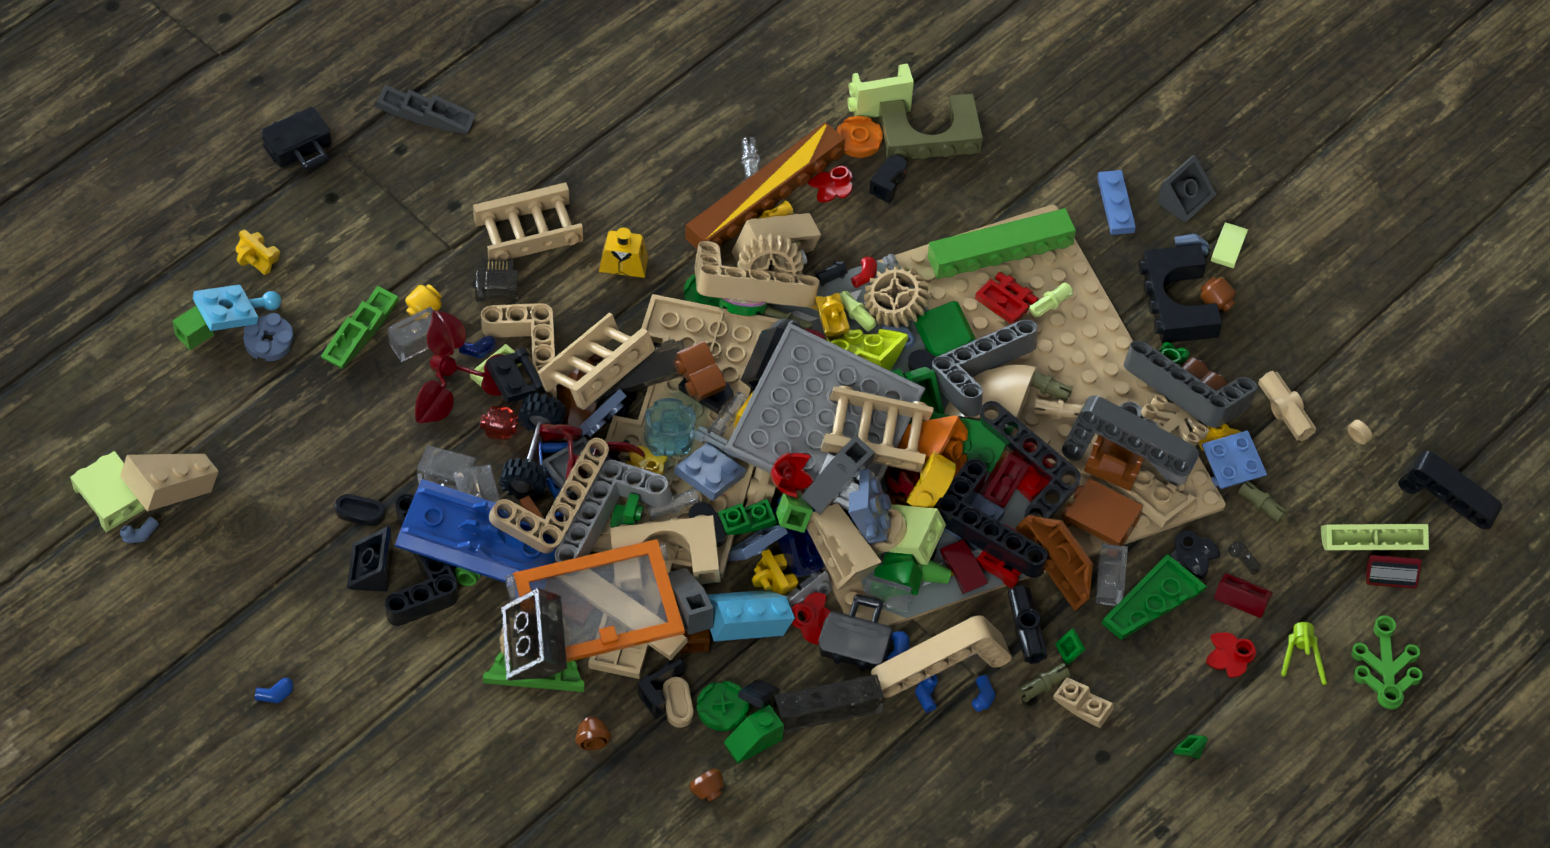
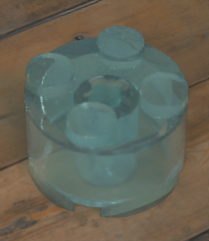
(669, 427)

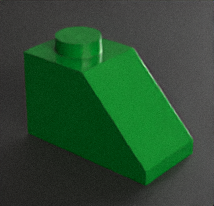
(927, 378)
(755, 734)

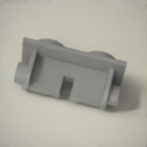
(817, 582)

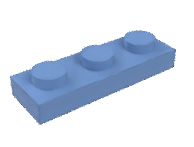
(1116, 202)

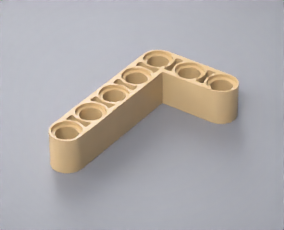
(750, 284)
(528, 325)
(562, 504)
(942, 652)

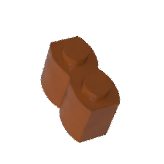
(700, 371)

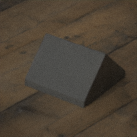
(1186, 190)

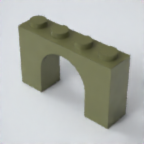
(961, 138)

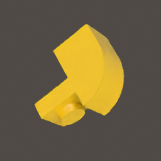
(933, 481)

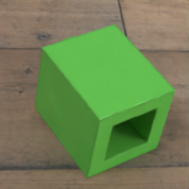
(191, 328)
(793, 513)

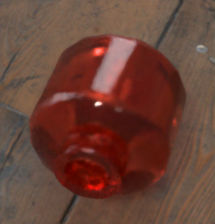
(499, 423)

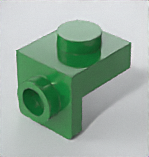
(627, 514)

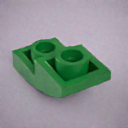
(747, 519)

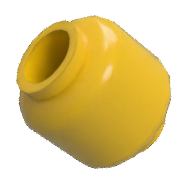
(423, 298)

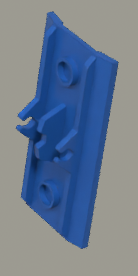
(458, 532)

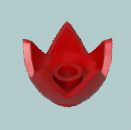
(789, 473)

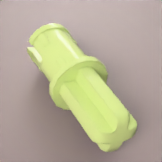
(1051, 300)
(857, 311)

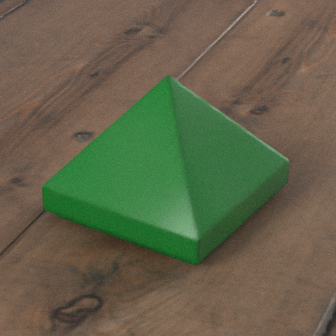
(1070, 646)
(1191, 746)

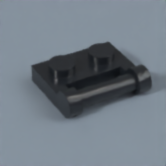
(510, 380)

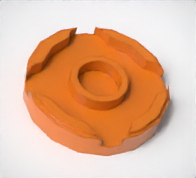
(861, 136)

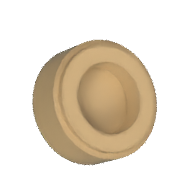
(1359, 432)

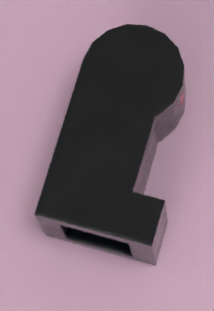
(885, 180)

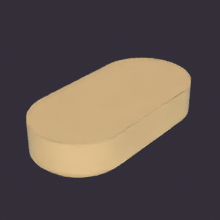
(678, 702)

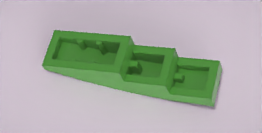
(360, 328)

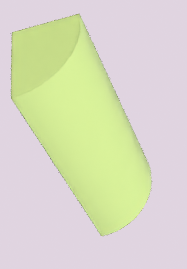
(1375, 537)

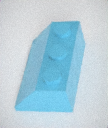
(749, 615)

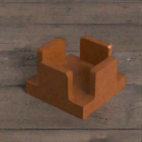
(1113, 463)

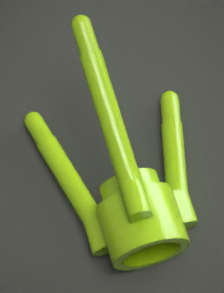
(1304, 638)

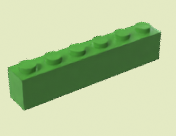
(1001, 243)

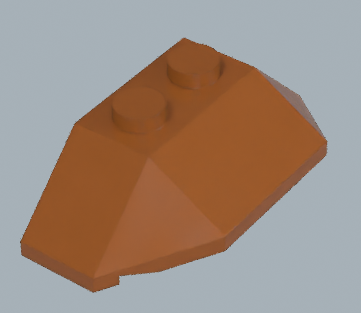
(1066, 559)

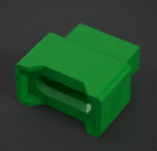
(900, 569)

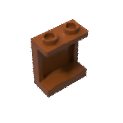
(1103, 513)

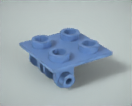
(1233, 460)

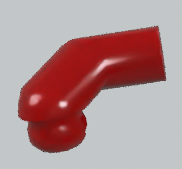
(869, 269)

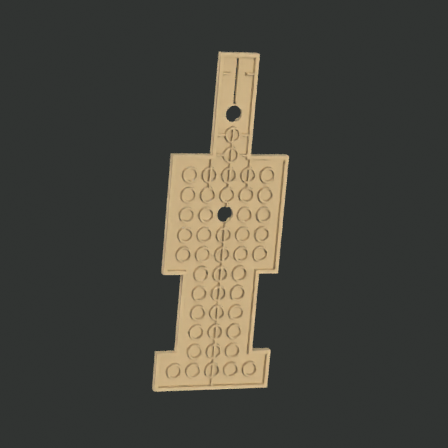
(731, 344)

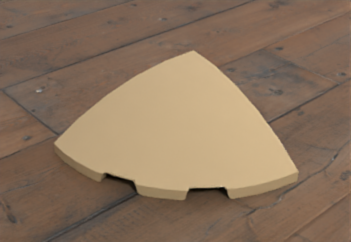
(1005, 385)

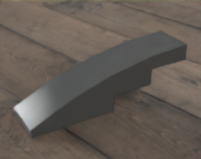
(425, 111)

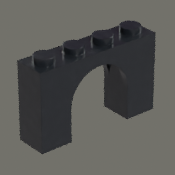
(1173, 320)

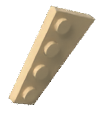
(1159, 501)

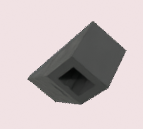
(838, 474)
(692, 601)

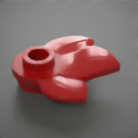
(832, 184)
(814, 616)
(1227, 654)

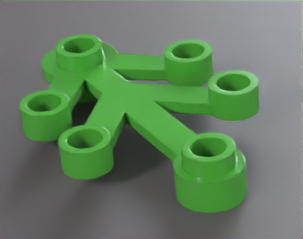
(1386, 666)

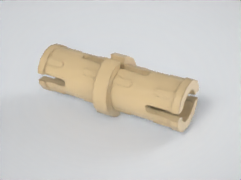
(1057, 408)

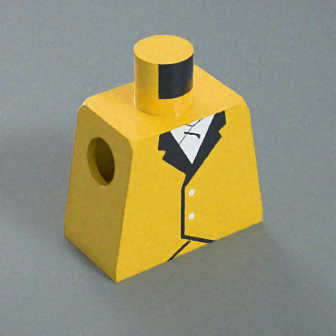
(624, 254)

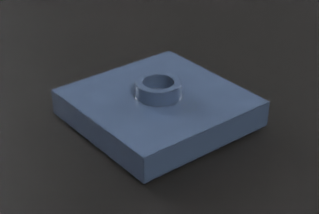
(756, 543)

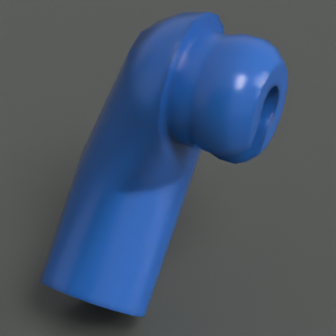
(986, 695)

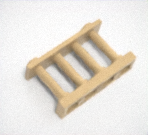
(526, 203)
(607, 372)
(885, 452)

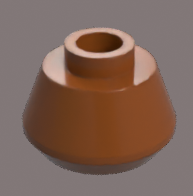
(592, 734)
(708, 785)

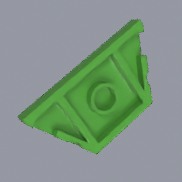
(565, 680)

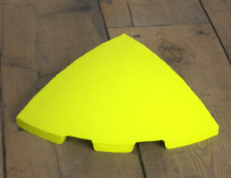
(877, 348)

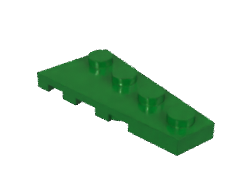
(980, 442)
(1154, 596)

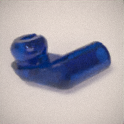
(480, 348)

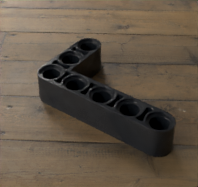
(1034, 459)
(984, 525)
(429, 589)

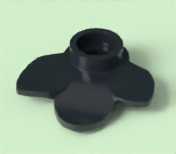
(1197, 556)

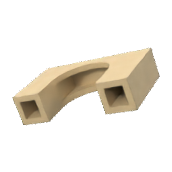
(693, 534)

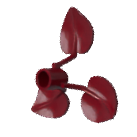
(442, 338)
(553, 432)

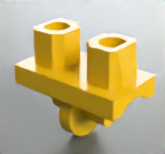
(252, 251)
(832, 315)
(770, 574)

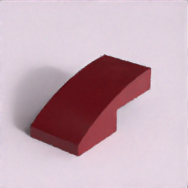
(964, 566)

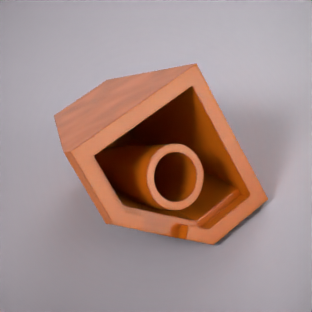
(942, 436)

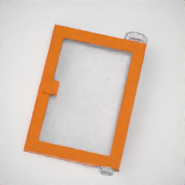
(608, 598)

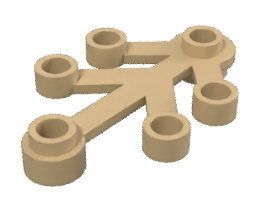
(1155, 411)

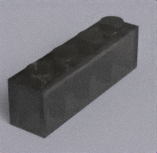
(651, 371)

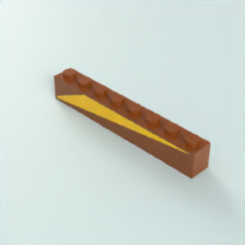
(767, 187)

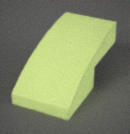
(1229, 245)

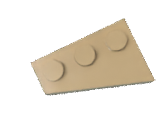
(797, 227)
(168, 478)
(841, 546)

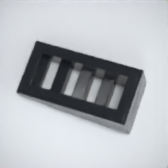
(759, 693)

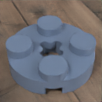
(268, 325)

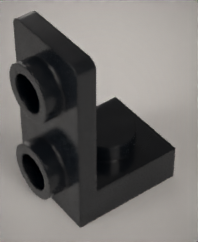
(650, 686)

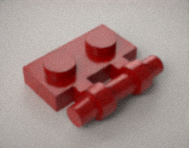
(1004, 303)

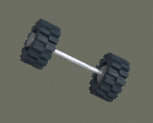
(524, 477)

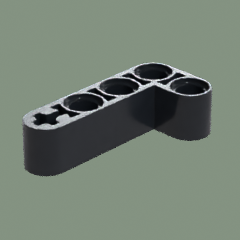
(1451, 487)

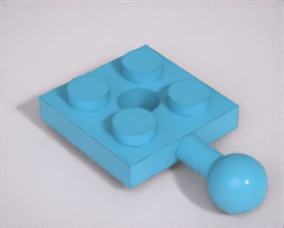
(241, 311)

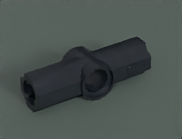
(1029, 636)

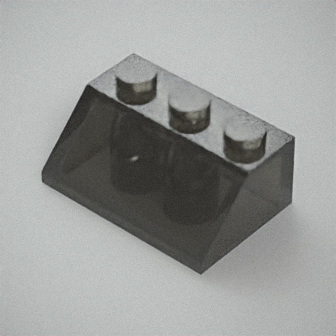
(534, 636)

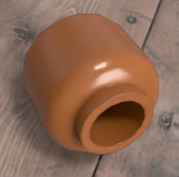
(1218, 292)

